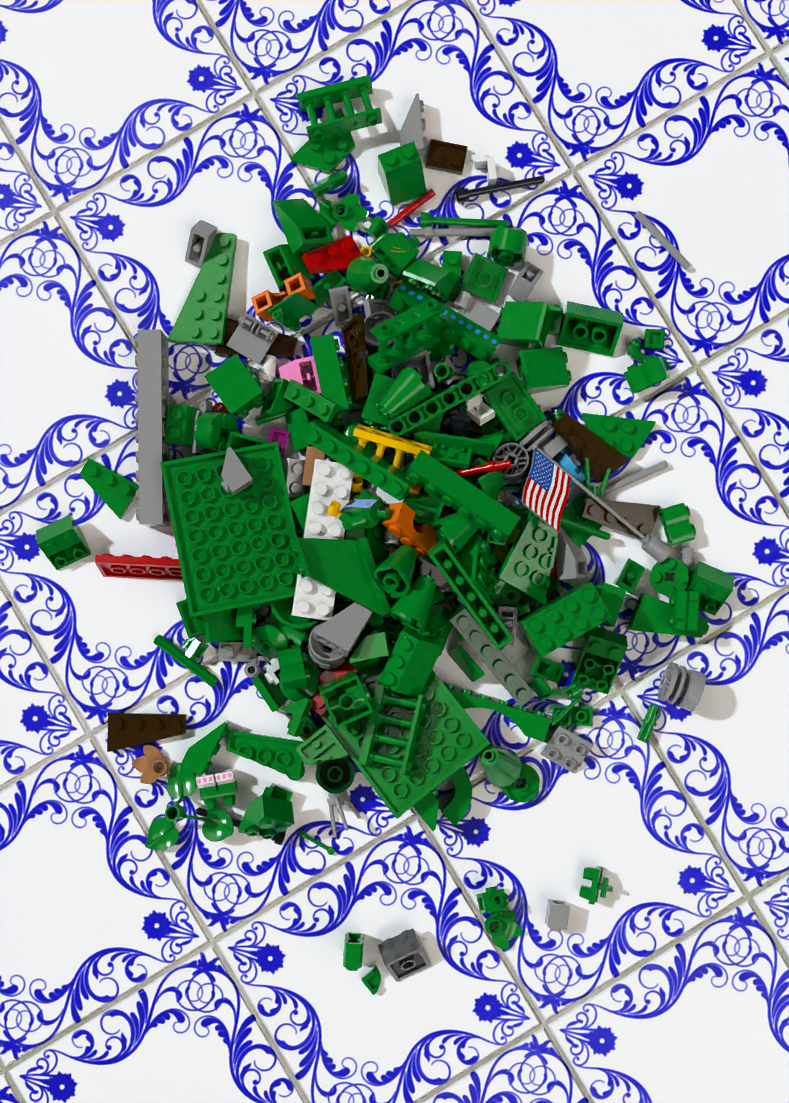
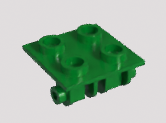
(291, 310)

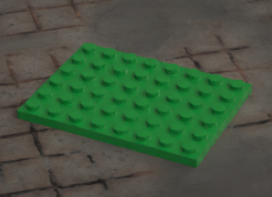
(229, 545)
(442, 746)

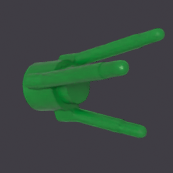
(594, 489)
(572, 692)

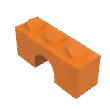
(266, 299)
(401, 525)

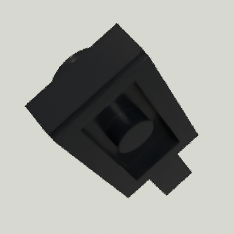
(459, 422)

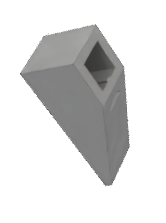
(414, 125)
(569, 559)

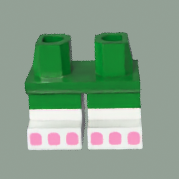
(218, 785)

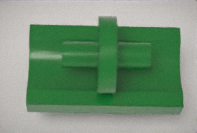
(591, 893)

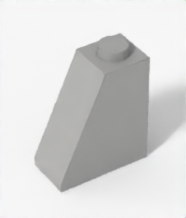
(343, 629)

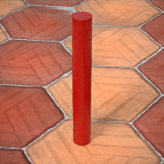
(411, 208)

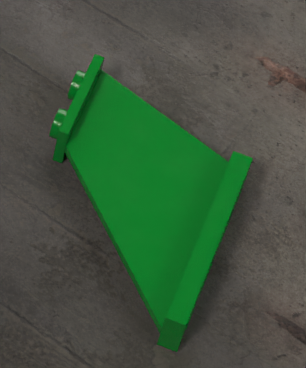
(342, 567)

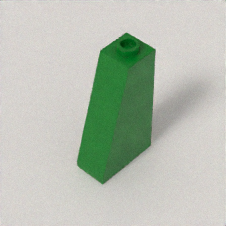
(652, 616)

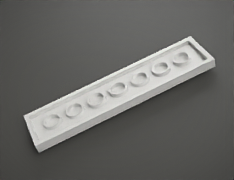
(329, 483)

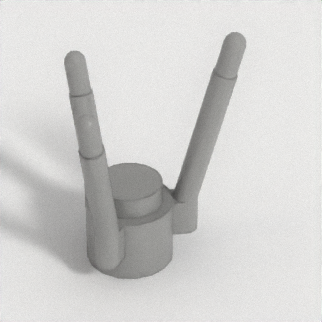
(338, 801)

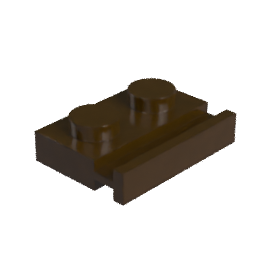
(446, 157)

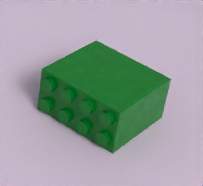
(563, 619)

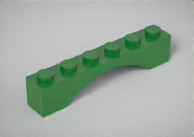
(531, 724)

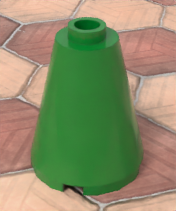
(366, 275)
(404, 394)
(455, 530)
(396, 572)
(416, 605)
(500, 766)

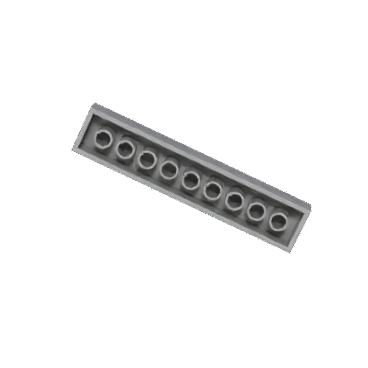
(151, 421)

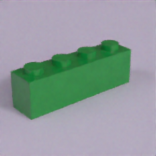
(329, 371)

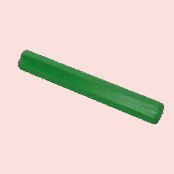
(189, 663)

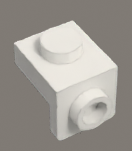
(491, 171)
(479, 410)
(269, 675)

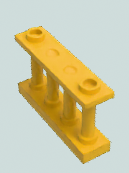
(386, 439)

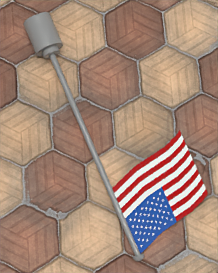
(548, 491)

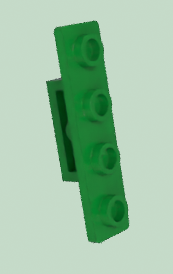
(454, 450)

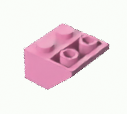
(303, 371)

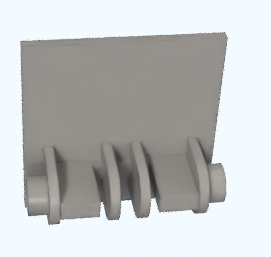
(252, 338)
(566, 749)

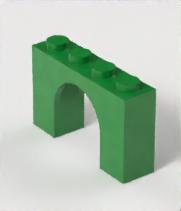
(378, 388)

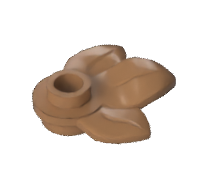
(149, 763)

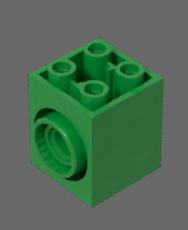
(236, 387)
(346, 698)

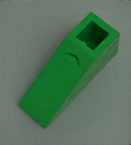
(199, 754)

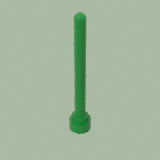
(427, 220)
(579, 526)

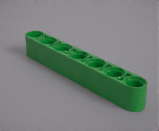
(458, 397)

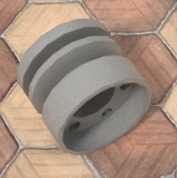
(544, 441)
(323, 657)
(681, 686)

